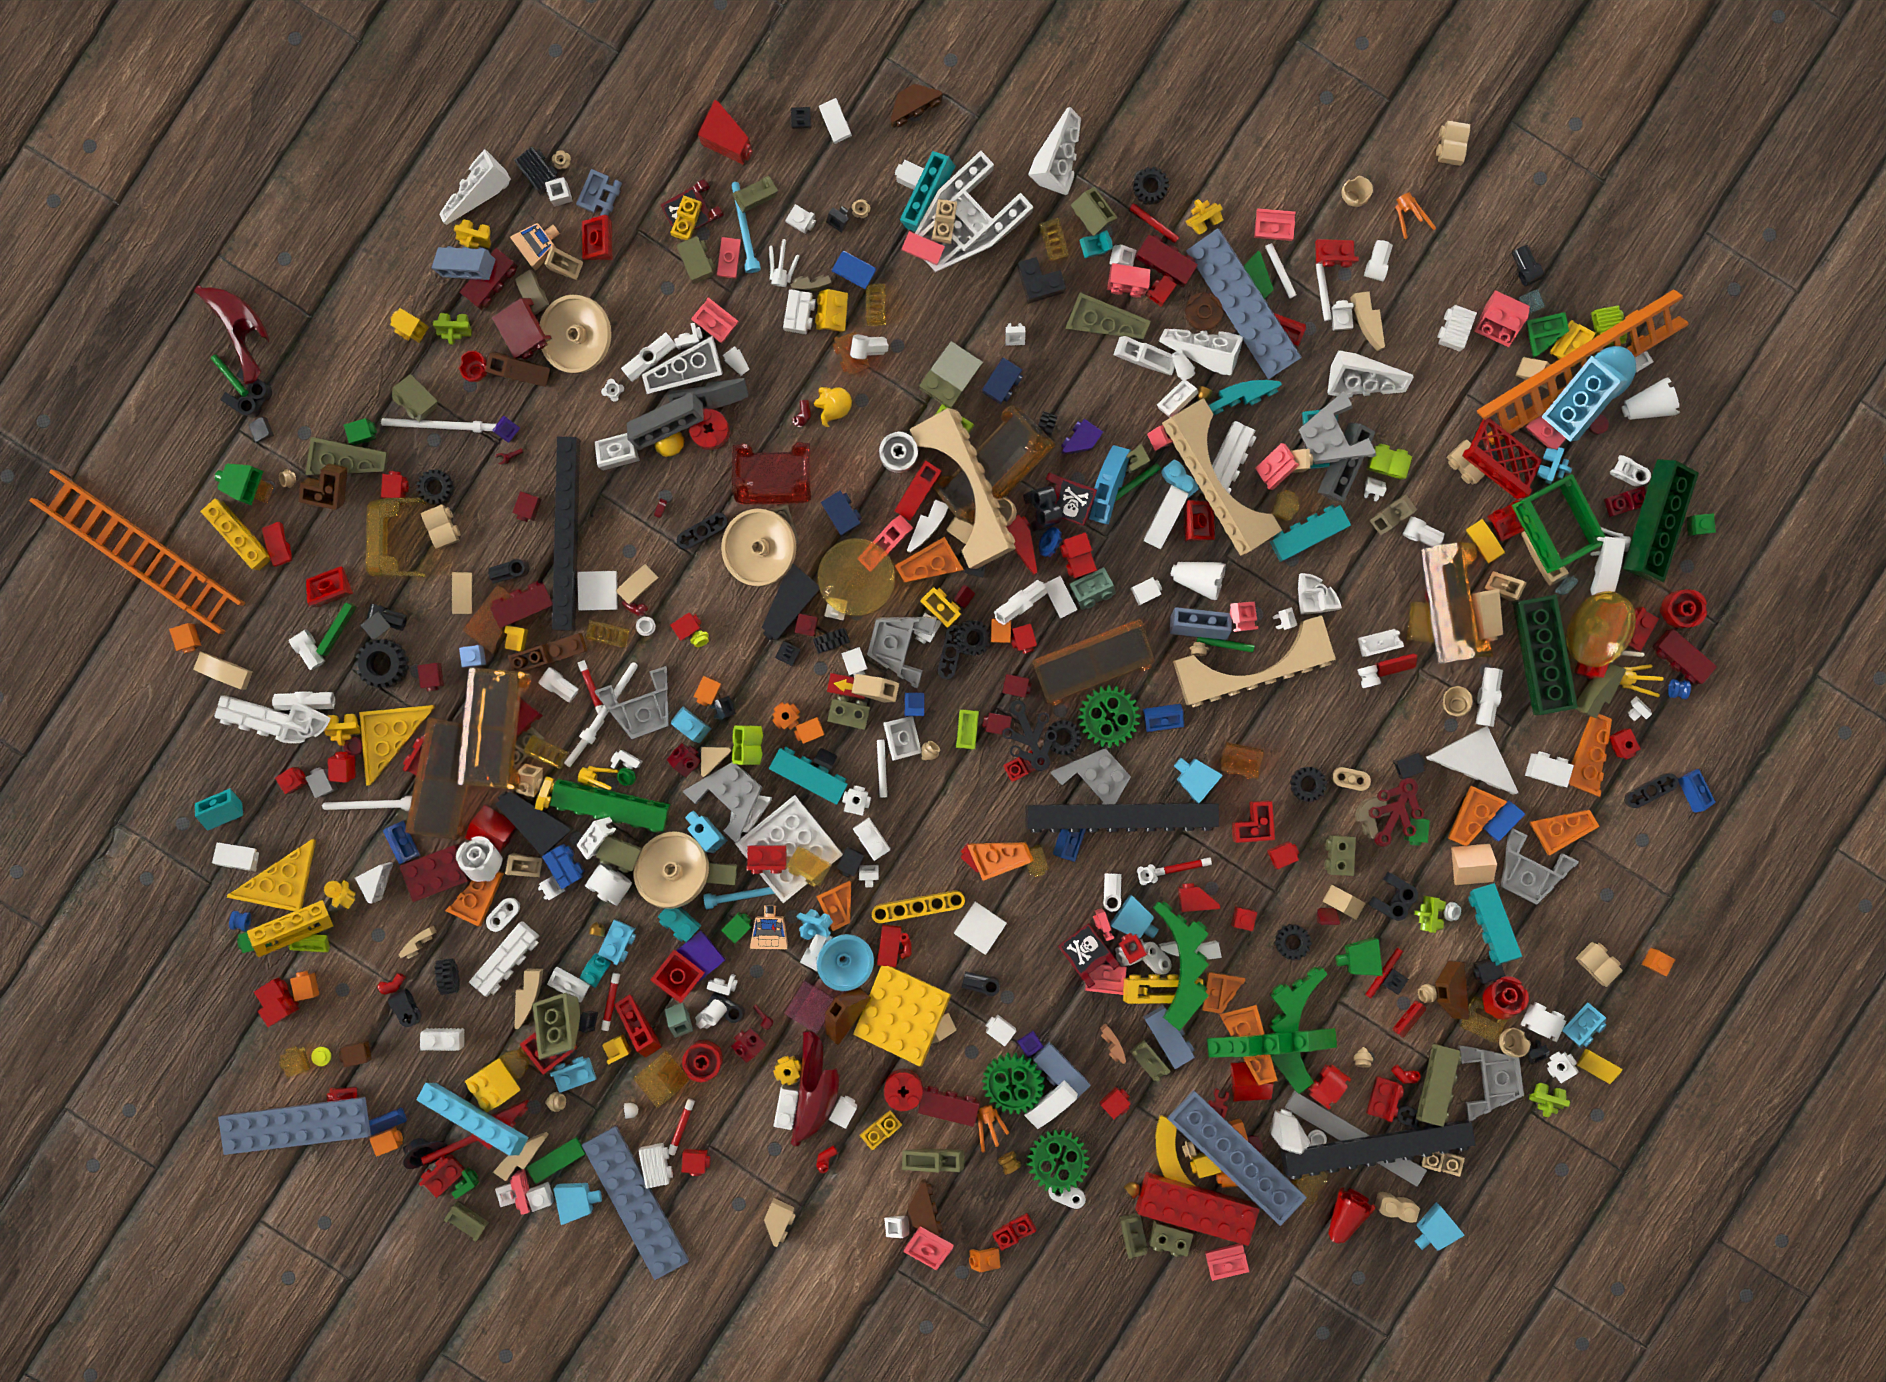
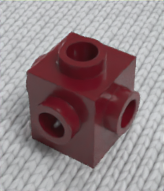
(684, 759)
(747, 1044)

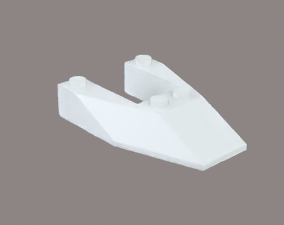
(973, 227)

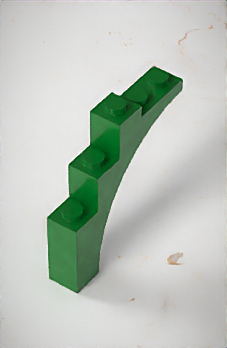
(1188, 938)
(1291, 1003)
(1272, 1043)

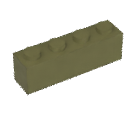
(1438, 1085)

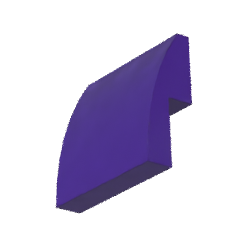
(702, 953)

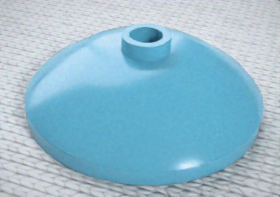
(1622, 361)
(851, 971)

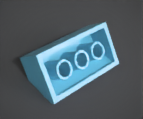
(1584, 398)

